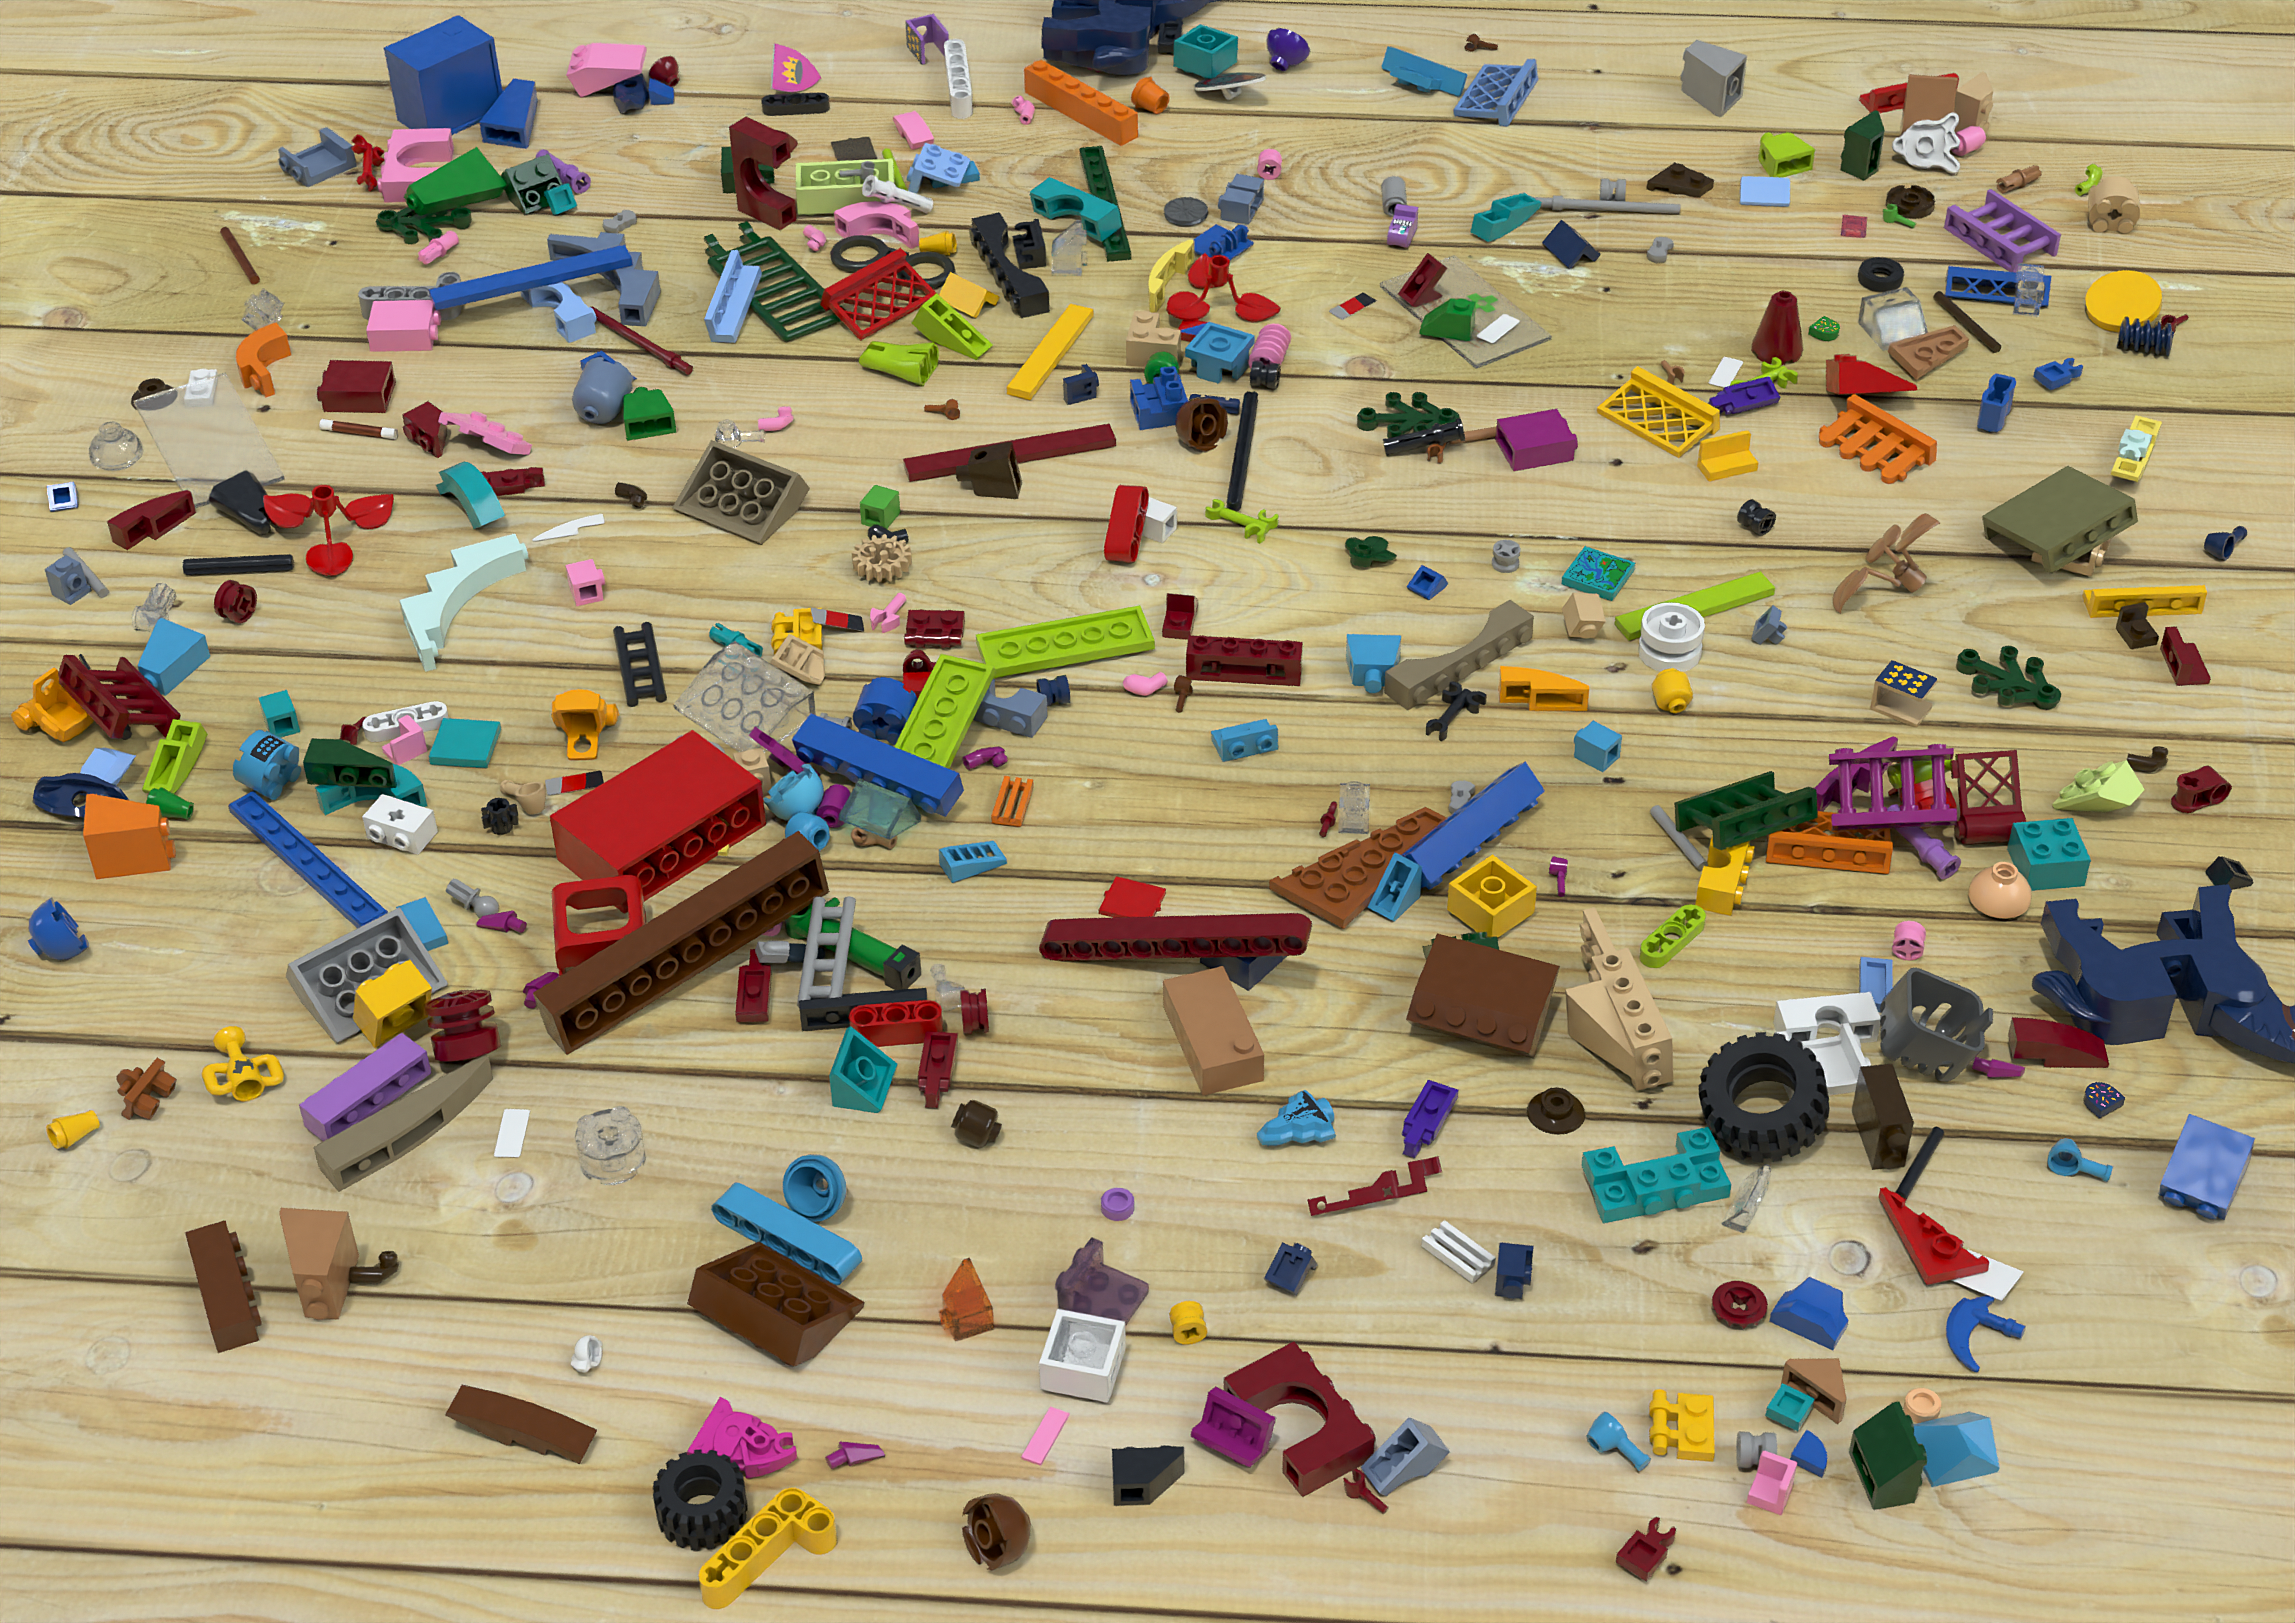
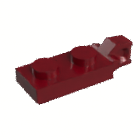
(515, 480)
(753, 991)
(937, 1065)

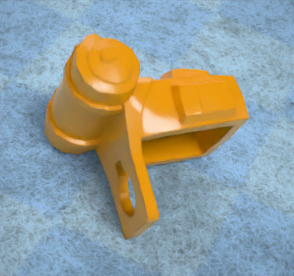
(52, 710)
(582, 714)

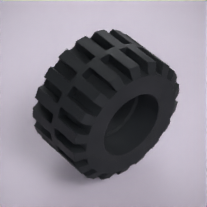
(704, 1522)

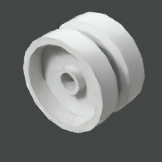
(1671, 637)

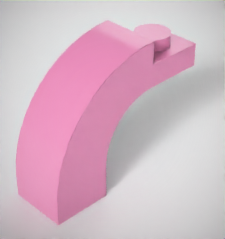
(877, 218)

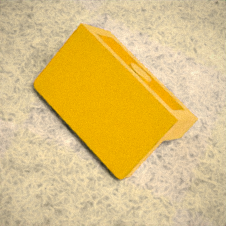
(966, 295)
(1726, 456)

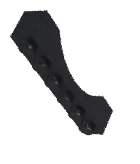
(1025, 291)

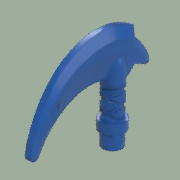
(1966, 1317)

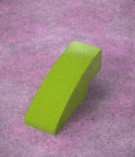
(175, 756)

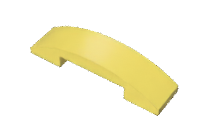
(1175, 260)
(2132, 469)

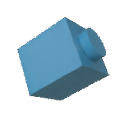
(1597, 746)

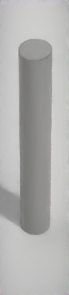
(90, 577)
(1678, 837)

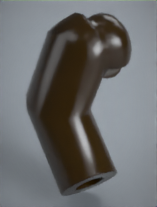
(631, 491)
(2151, 762)
(374, 1275)

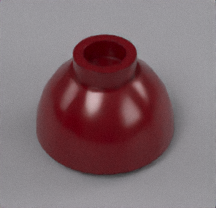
(665, 71)

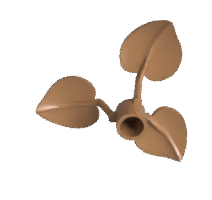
(1905, 572)

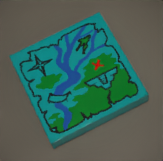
(1598, 573)

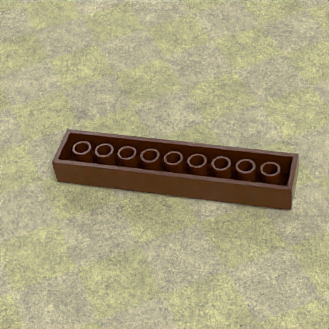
(681, 942)

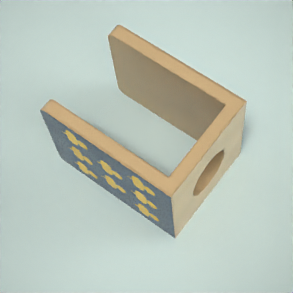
(1901, 693)

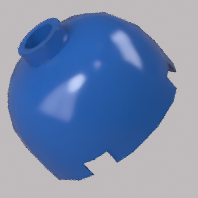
(55, 932)

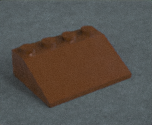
(1483, 995)
(773, 1302)

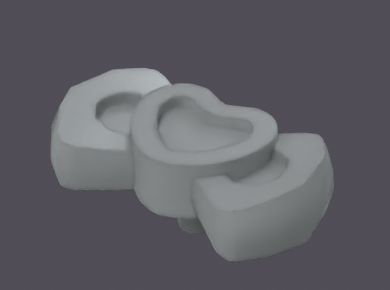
(620, 221)
(1659, 249)
(1460, 794)

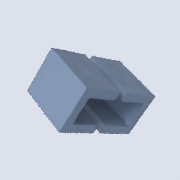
(1241, 199)

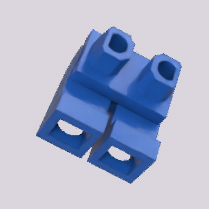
(1159, 402)

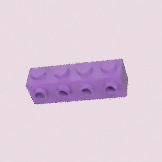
(365, 1087)

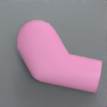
(1024, 108)
(816, 238)
(779, 422)
(1144, 686)

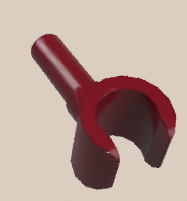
(2173, 320)
(351, 732)
(1358, 1489)

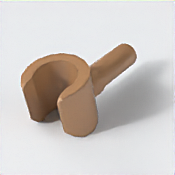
(1673, 372)

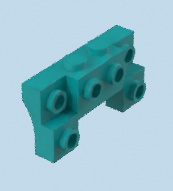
(1659, 1183)

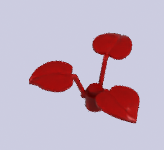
(1211, 273)
(329, 559)

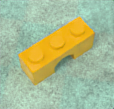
(1721, 879)

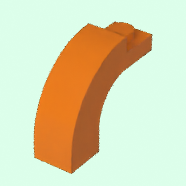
(258, 352)

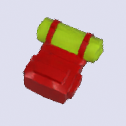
(1922, 784)

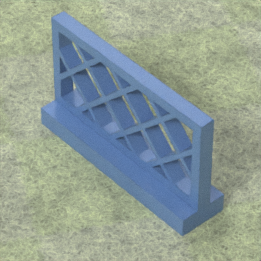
(1512, 95)

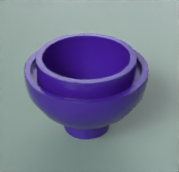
(1286, 48)

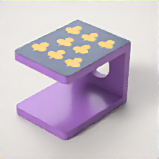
(934, 33)

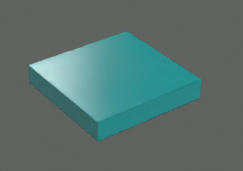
(465, 743)

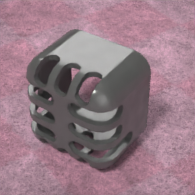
(1908, 1039)

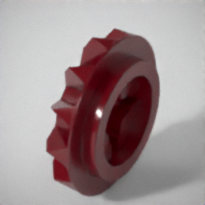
(1740, 1293)

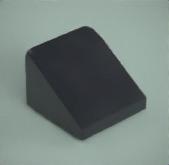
(2228, 871)

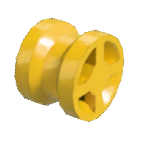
(1188, 1322)

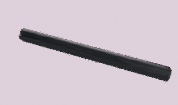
(1242, 451)

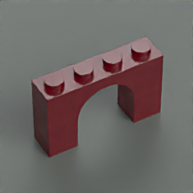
(754, 196)
(1292, 1378)

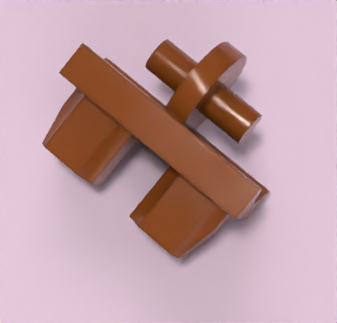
(140, 1086)

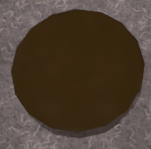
(1911, 202)

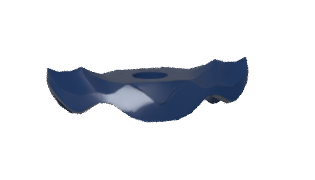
(631, 97)
(58, 792)

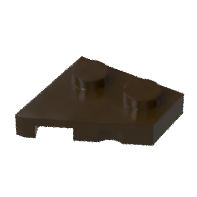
(1681, 181)

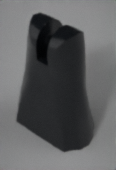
(243, 499)

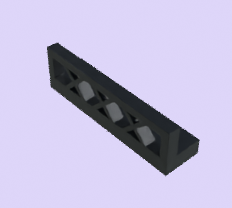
(834, 1012)

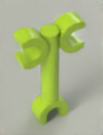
(1774, 371)
(1253, 526)

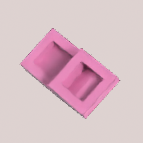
(913, 129)

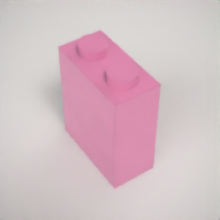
(403, 325)

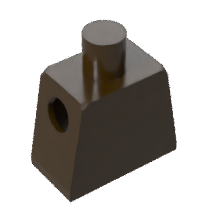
(992, 471)

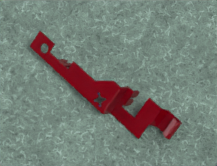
(1375, 1193)

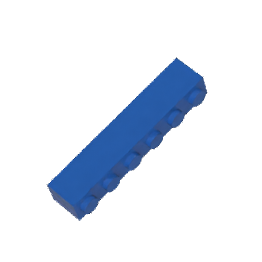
(876, 762)
(1475, 822)

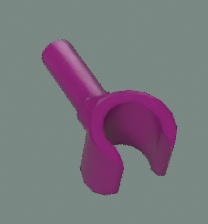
(1558, 867)

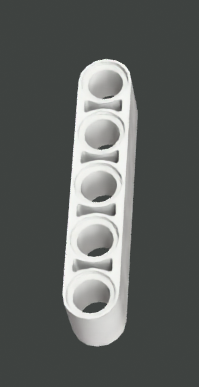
(958, 78)

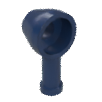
(2222, 543)

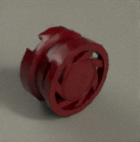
(235, 601)
(974, 1011)

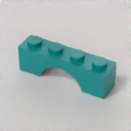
(1056, 199)

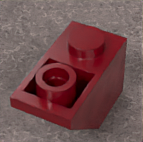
(423, 428)

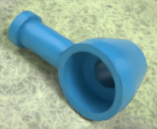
(2067, 1160)
(1608, 1434)

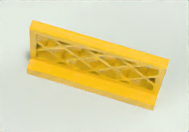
(1672, 401)

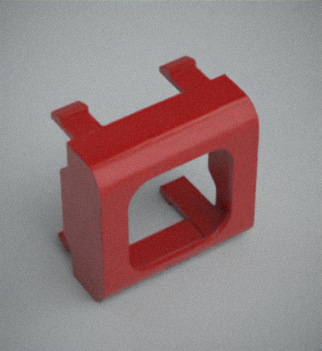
(576, 948)

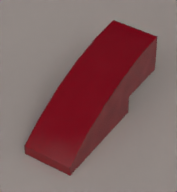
(151, 518)
(2056, 1044)

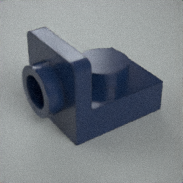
(1080, 386)
(1290, 1267)

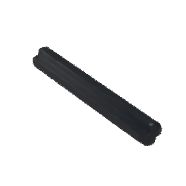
(238, 564)

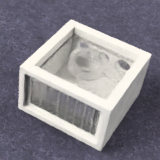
(1082, 1355)

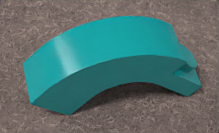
(473, 492)
(408, 789)

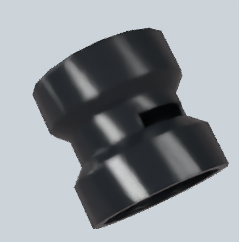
(1266, 375)
(1756, 517)

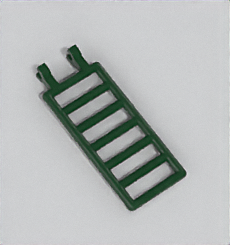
(755, 243)

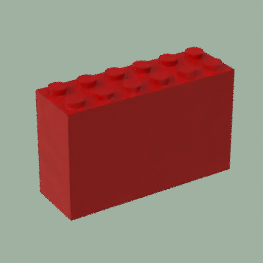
(657, 804)

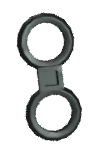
(883, 250)

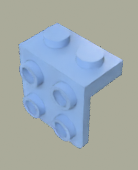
(938, 165)

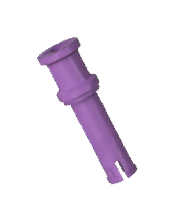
(568, 173)
(1930, 850)

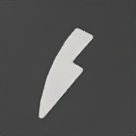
(571, 527)

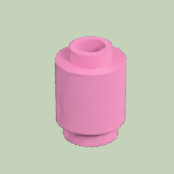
(1970, 140)

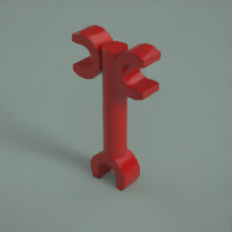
(370, 156)

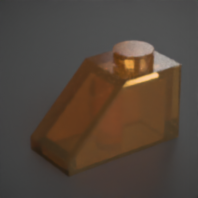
(966, 1304)

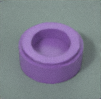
(1117, 1204)

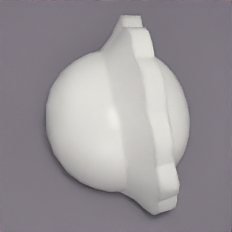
(587, 1353)

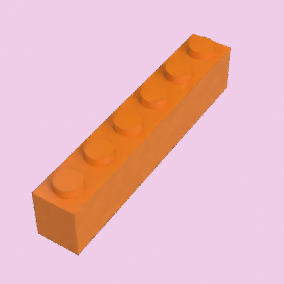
(1081, 102)

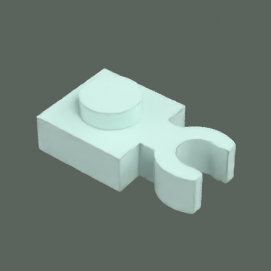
(2134, 444)

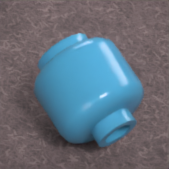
(811, 826)

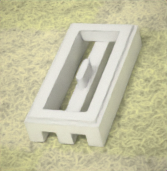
(1462, 1248)

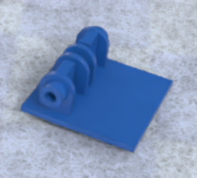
(1223, 241)

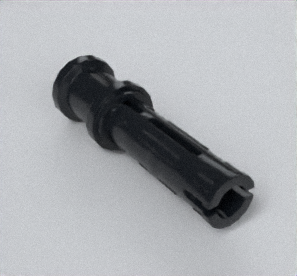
(1437, 434)

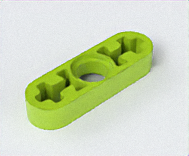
(1670, 947)

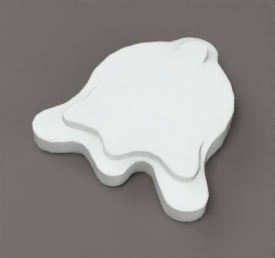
(1929, 144)

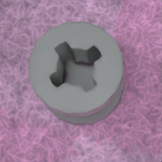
(1506, 556)

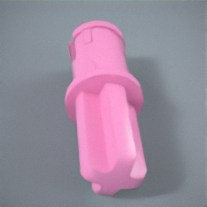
(438, 247)

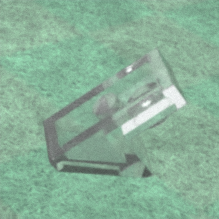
(2028, 290)

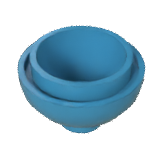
(805, 1187)

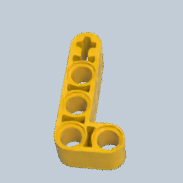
(726, 1577)

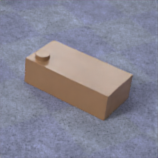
(1213, 1030)

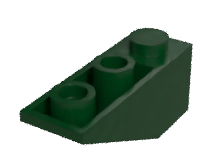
(345, 765)

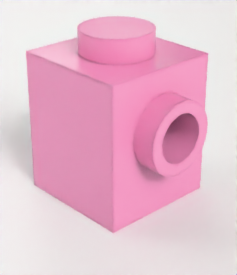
(585, 582)

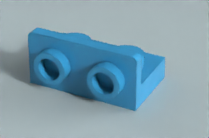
(1245, 740)

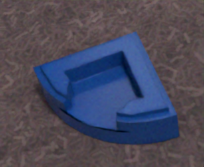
(1810, 1454)

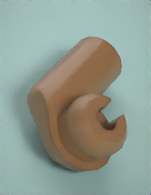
(865, 838)

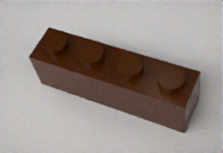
(222, 1287)

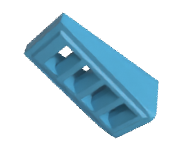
(963, 860)

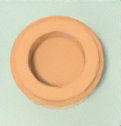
(1922, 1405)

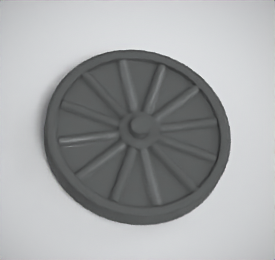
(1185, 211)

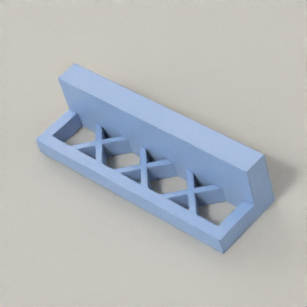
(731, 299)

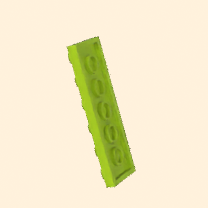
(1066, 641)
(945, 709)

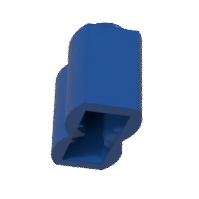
(1996, 402)

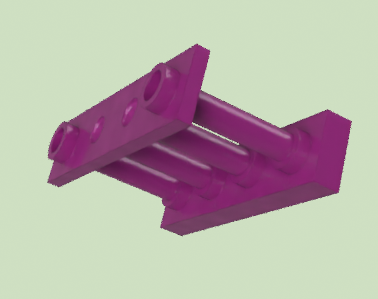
(1878, 816)

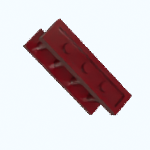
(112, 712)

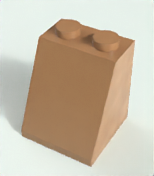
(320, 1257)

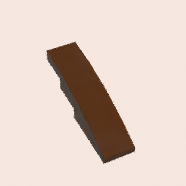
(518, 1420)

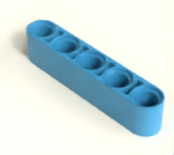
(787, 1233)

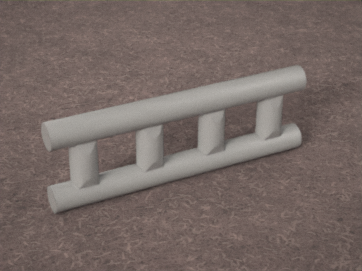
(816, 938)

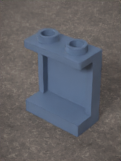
(319, 161)

